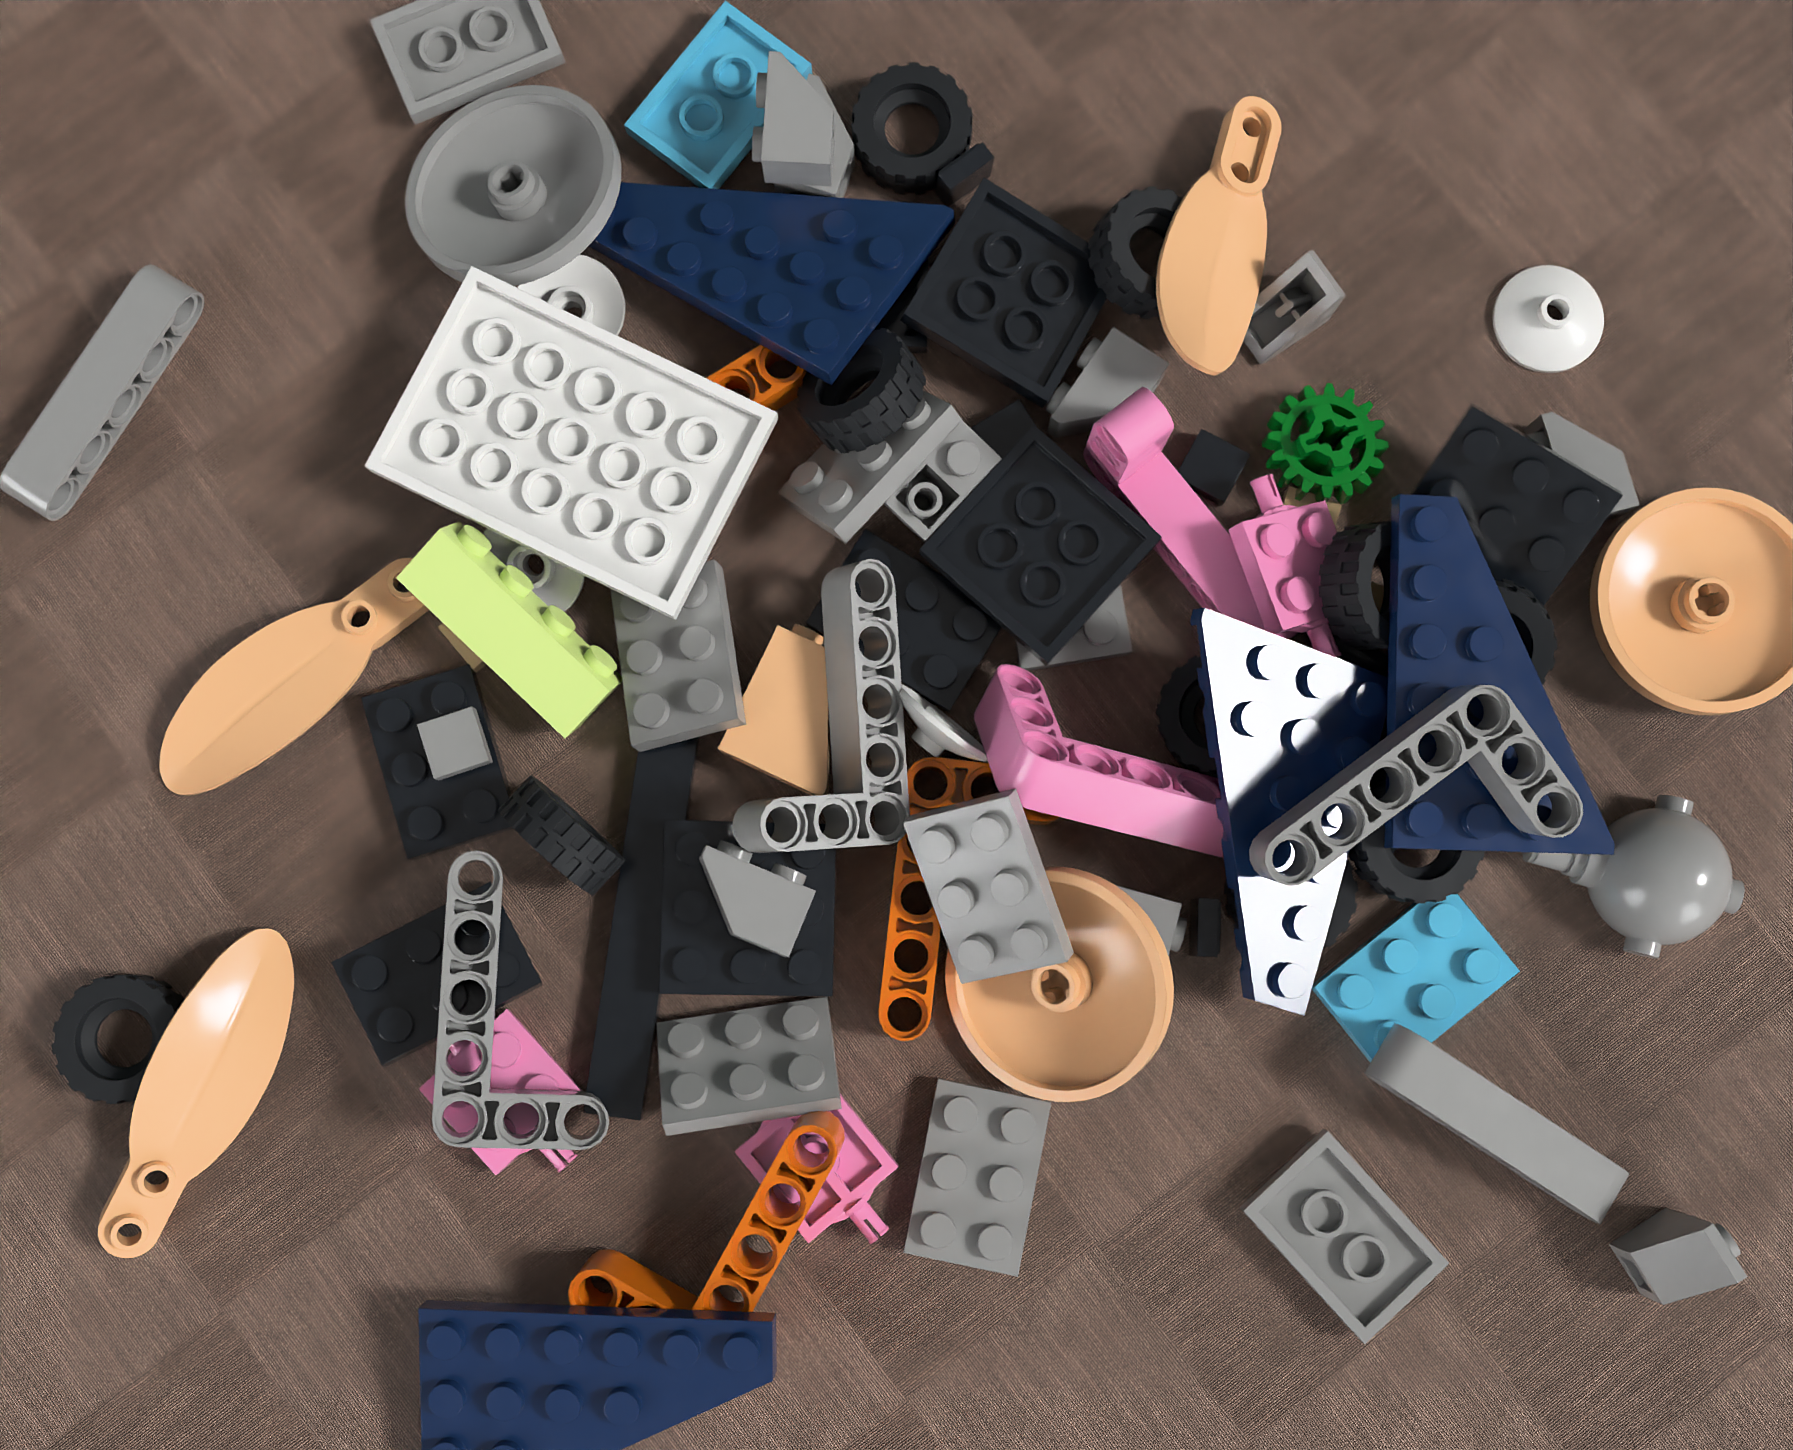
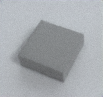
(454, 743)

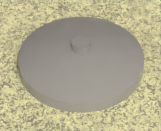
(514, 184)

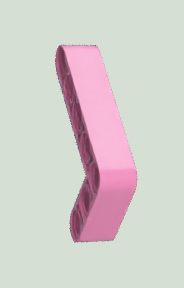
(1196, 547)
(1086, 779)

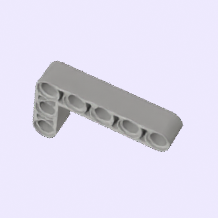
(851, 728)
(1411, 777)
(479, 1028)

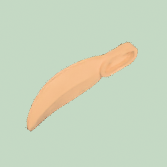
(1218, 243)
(279, 684)
(201, 1083)

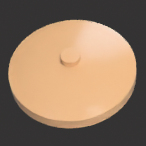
(1698, 601)
(1080, 1022)

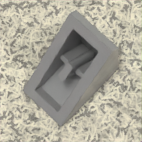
(1292, 307)

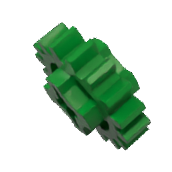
(1334, 423)

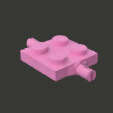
(1283, 561)
(516, 1064)
(850, 1183)

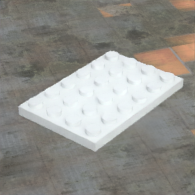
(572, 442)

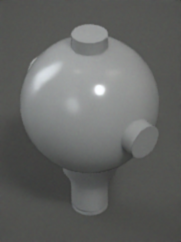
(1663, 880)

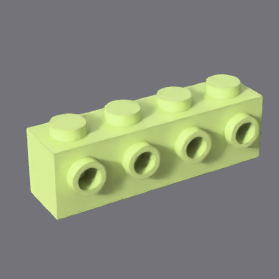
(511, 626)

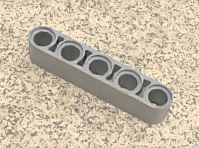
(102, 392)
(1496, 1123)

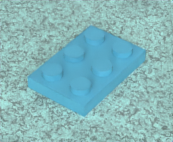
(706, 102)
(1416, 973)

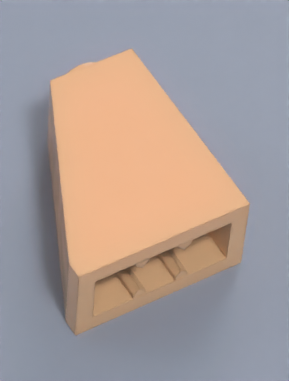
(787, 714)

